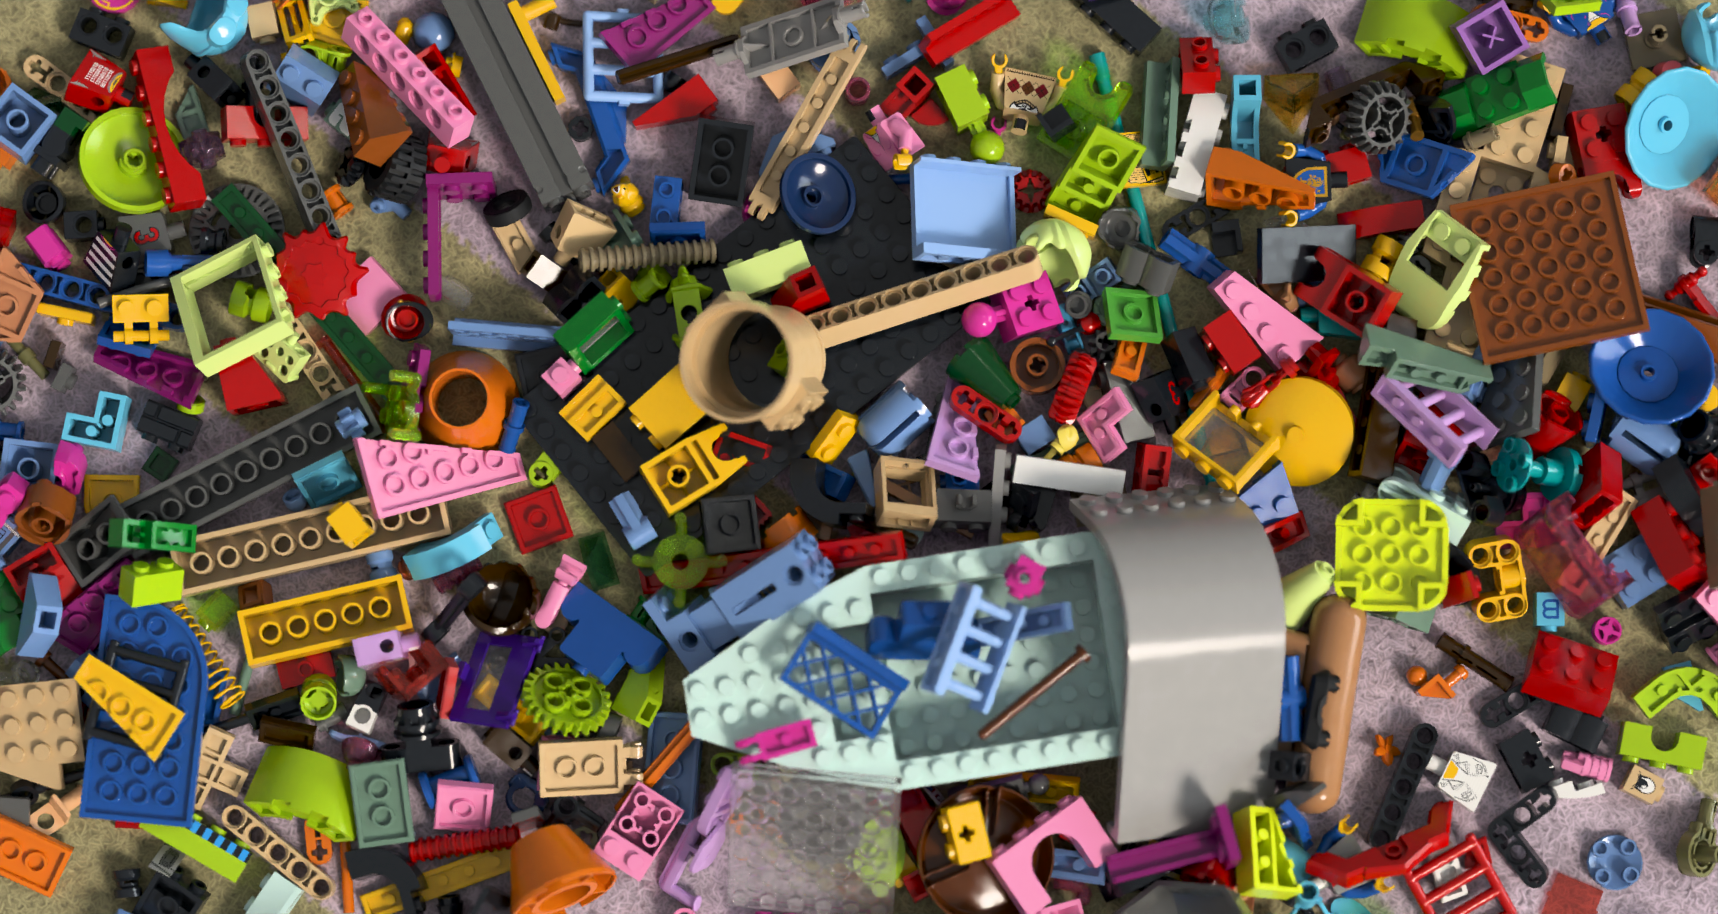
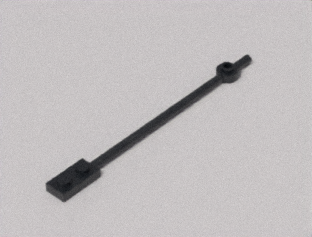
(280, 705)

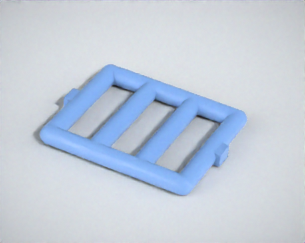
(591, 69)

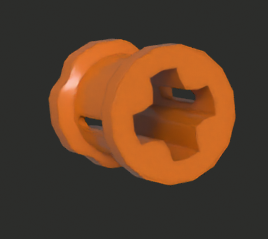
(337, 201)

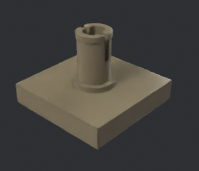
(1657, 41)

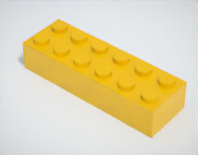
(323, 621)

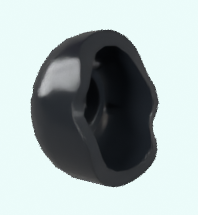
(47, 203)

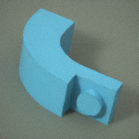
(1245, 113)
(454, 550)

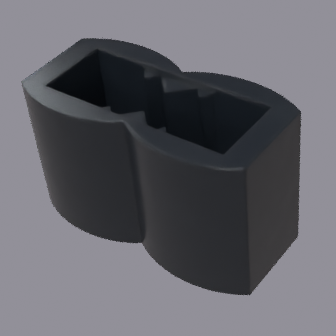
(572, 294)
(1575, 727)

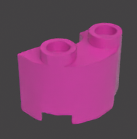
(70, 466)

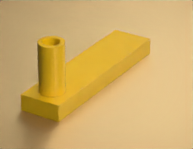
(522, 16)

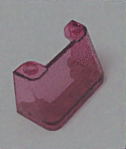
(1568, 559)

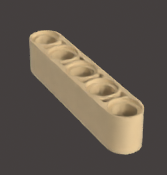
(266, 847)

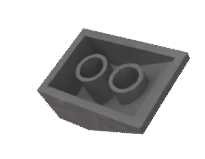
(87, 545)

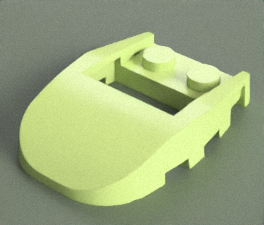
(1422, 295)

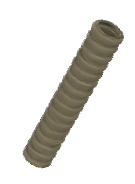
(647, 255)

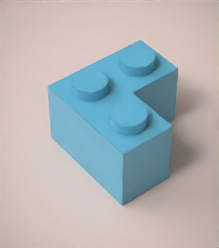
(103, 430)

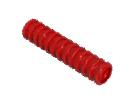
(463, 843)

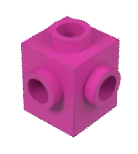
(1032, 570)

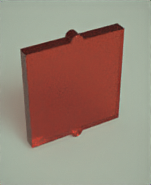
(1571, 897)

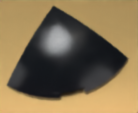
(1437, 118)

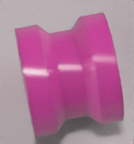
(1610, 628)

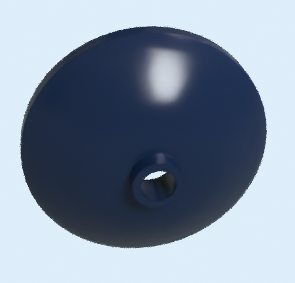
(827, 185)

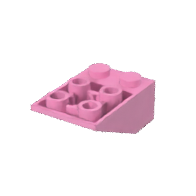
(638, 831)

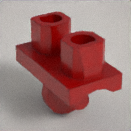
(1321, 366)

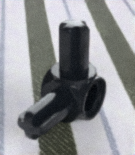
(580, 813)

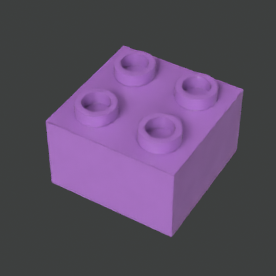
(1489, 36)

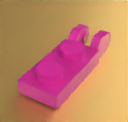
(780, 741)

